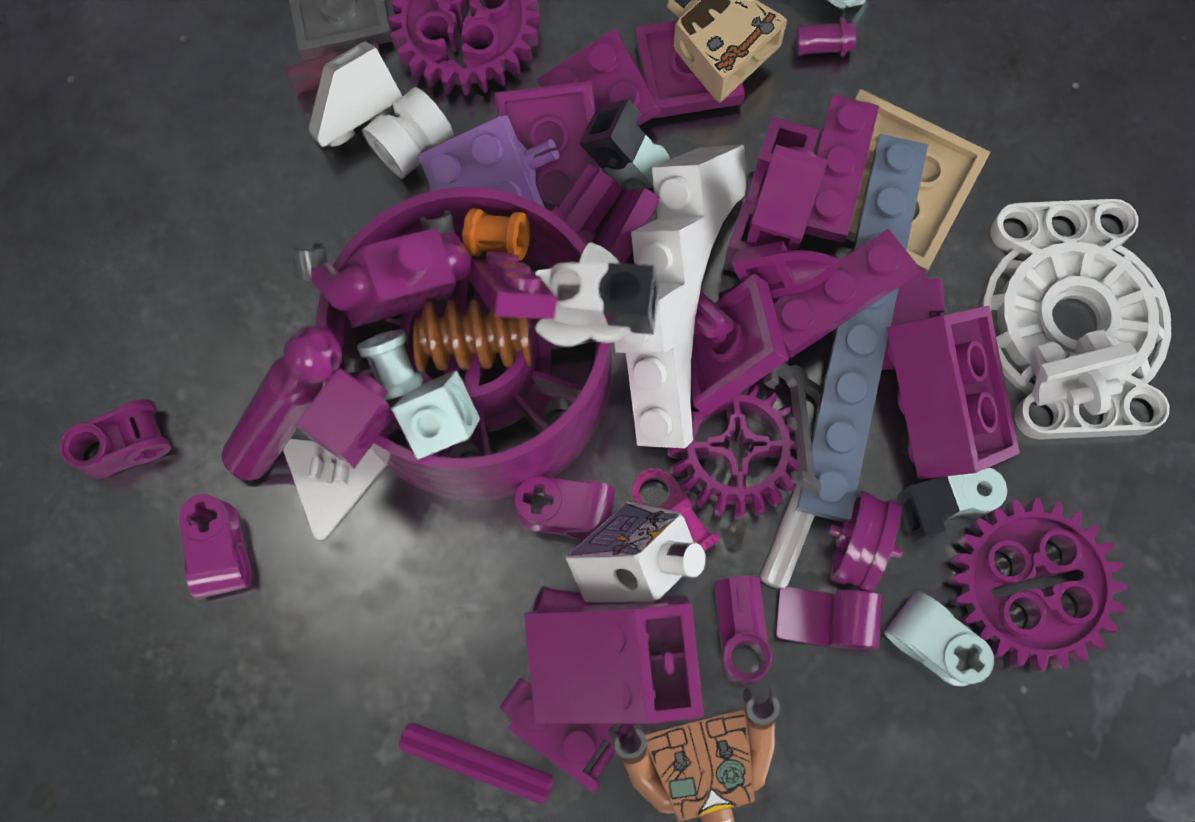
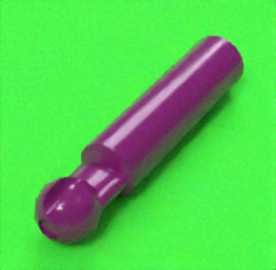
(281, 401)

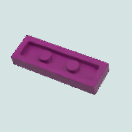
(845, 146)
(856, 284)
(512, 287)

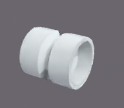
(408, 132)

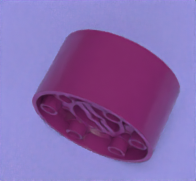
(500, 402)

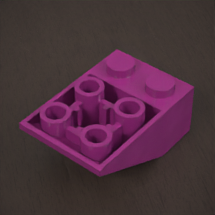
(614, 663)

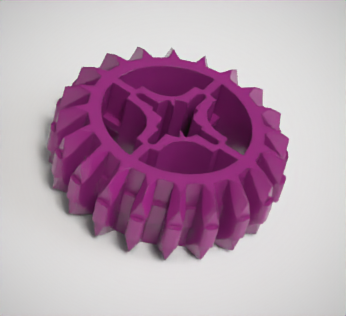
(758, 449)

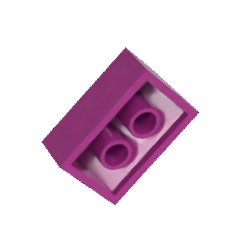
(952, 393)

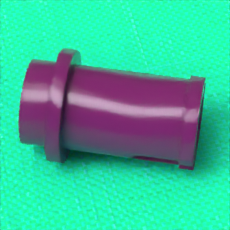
(826, 38)

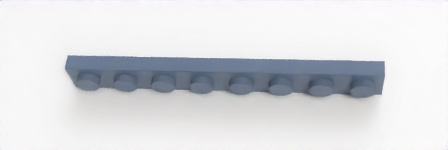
(861, 341)

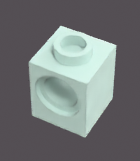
(437, 414)

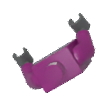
(390, 274)

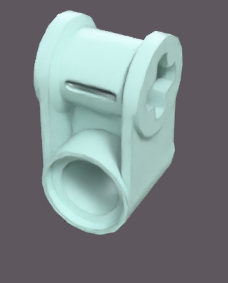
(932, 636)

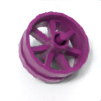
(866, 542)

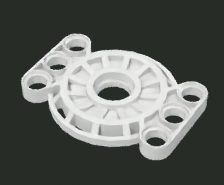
(1088, 269)

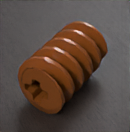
(469, 335)

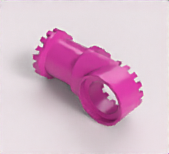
(677, 502)

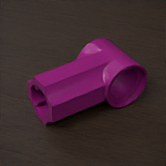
(588, 202)
(742, 625)

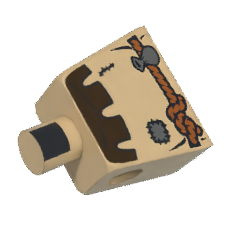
(725, 39)

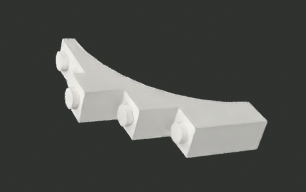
(694, 201)

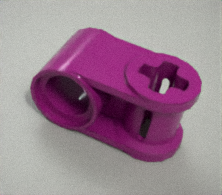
(125, 438)
(571, 507)
(213, 556)

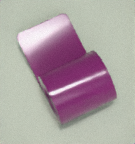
(834, 620)

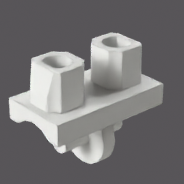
(1082, 378)

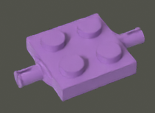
(487, 159)

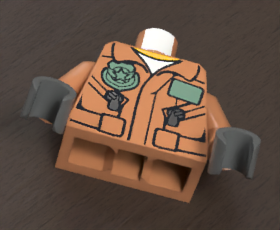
(703, 764)

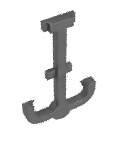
(799, 385)

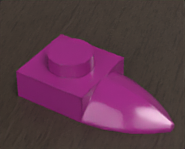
(784, 269)

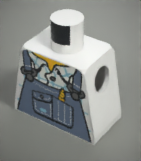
(635, 556)

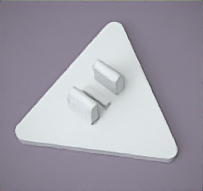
(327, 483)

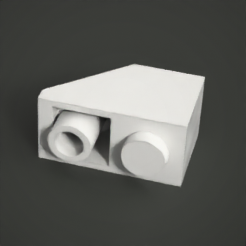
(351, 92)

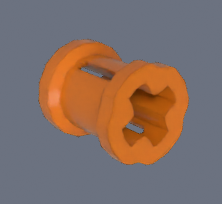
(496, 233)

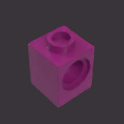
(347, 416)

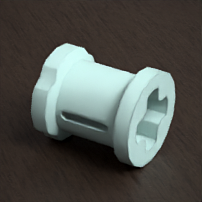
(391, 363)

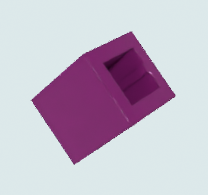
(787, 197)

